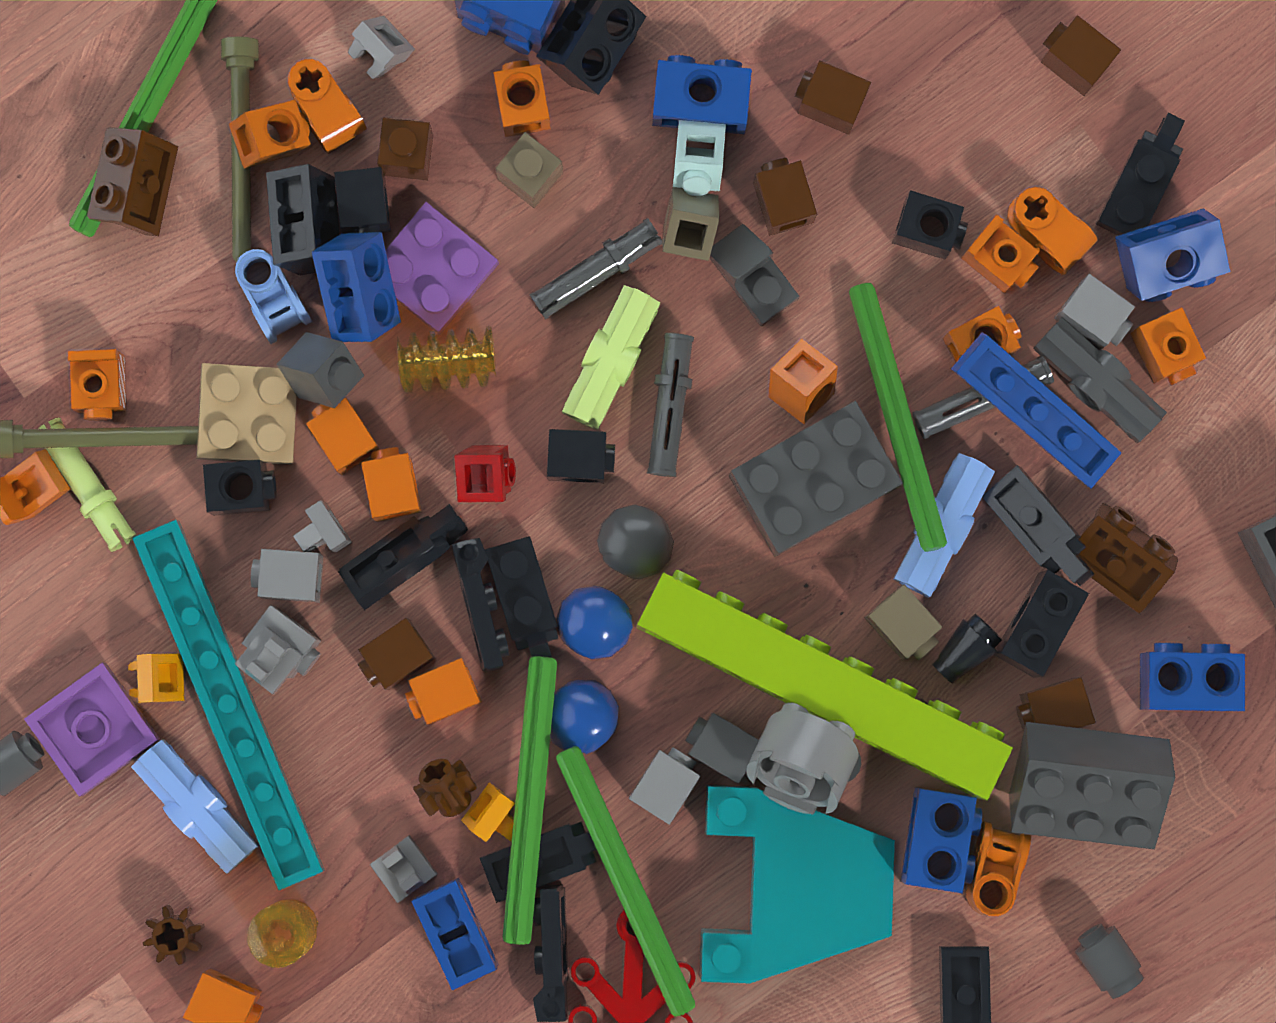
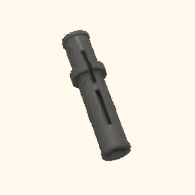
(595, 269)
(678, 349)
(931, 419)

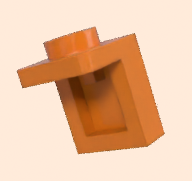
(30, 488)

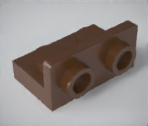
(133, 180)
(1126, 557)

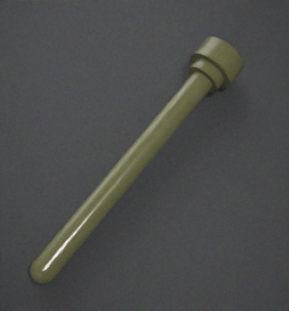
(240, 57)
(15, 438)

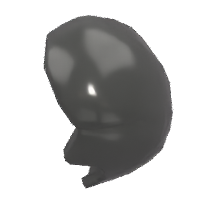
(635, 541)

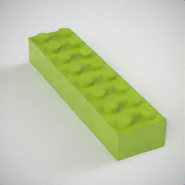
(833, 690)

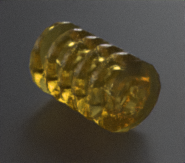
(446, 360)
(278, 951)

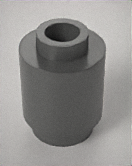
(18, 760)
(1109, 960)

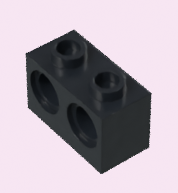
(590, 41)
(300, 215)

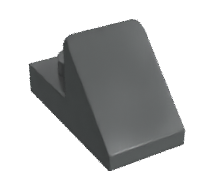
(753, 274)

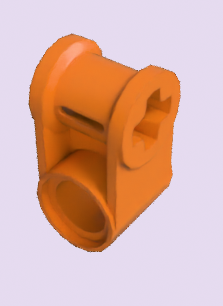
(328, 110)
(1054, 231)
(999, 866)

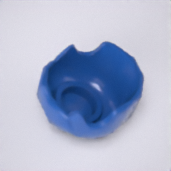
(594, 622)
(583, 715)

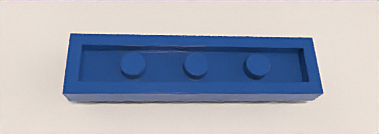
(1036, 410)

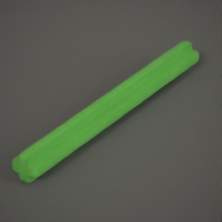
(154, 89)
(898, 417)
(529, 800)
(625, 881)

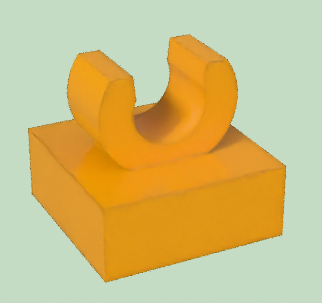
(158, 678)
(490, 814)

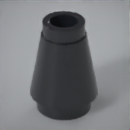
(967, 648)

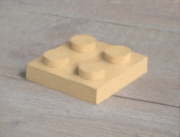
(245, 414)

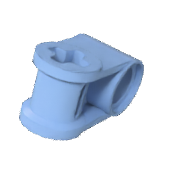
(272, 297)

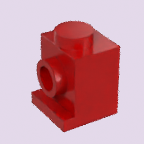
(490, 473)

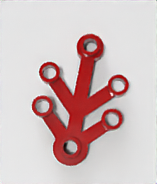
(630, 1006)

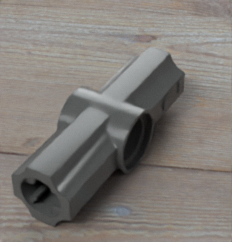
(1100, 380)

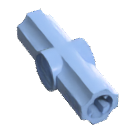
(956, 504)
(194, 806)

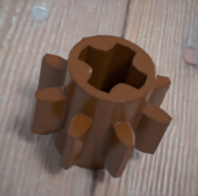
(445, 787)
(169, 947)

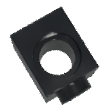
(362, 201)
(909, 231)
(579, 456)
(218, 481)

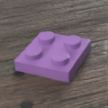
(436, 267)
(92, 729)

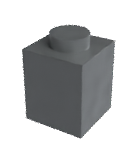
(320, 369)
(721, 746)

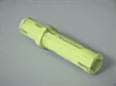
(86, 486)

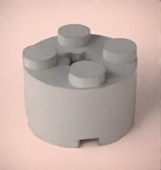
(803, 760)

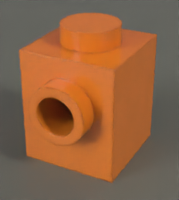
(1169, 347)

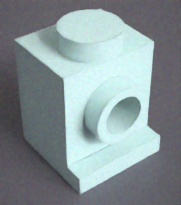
(699, 168)

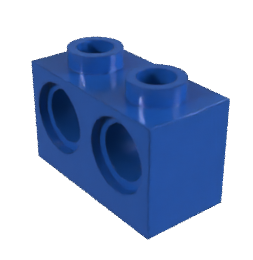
(356, 287)
(1192, 690)
(927, 838)
(455, 933)

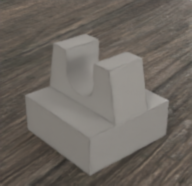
(382, 43)
(322, 530)
(269, 660)
(403, 869)

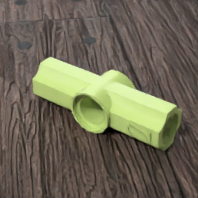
(611, 357)

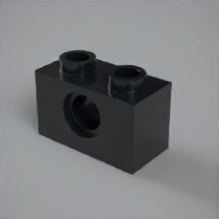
(1041, 624)

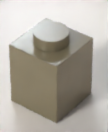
(529, 170)
(690, 224)
(905, 624)

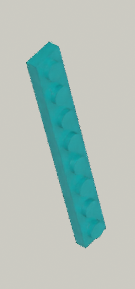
(228, 704)

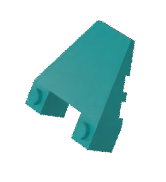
(813, 887)

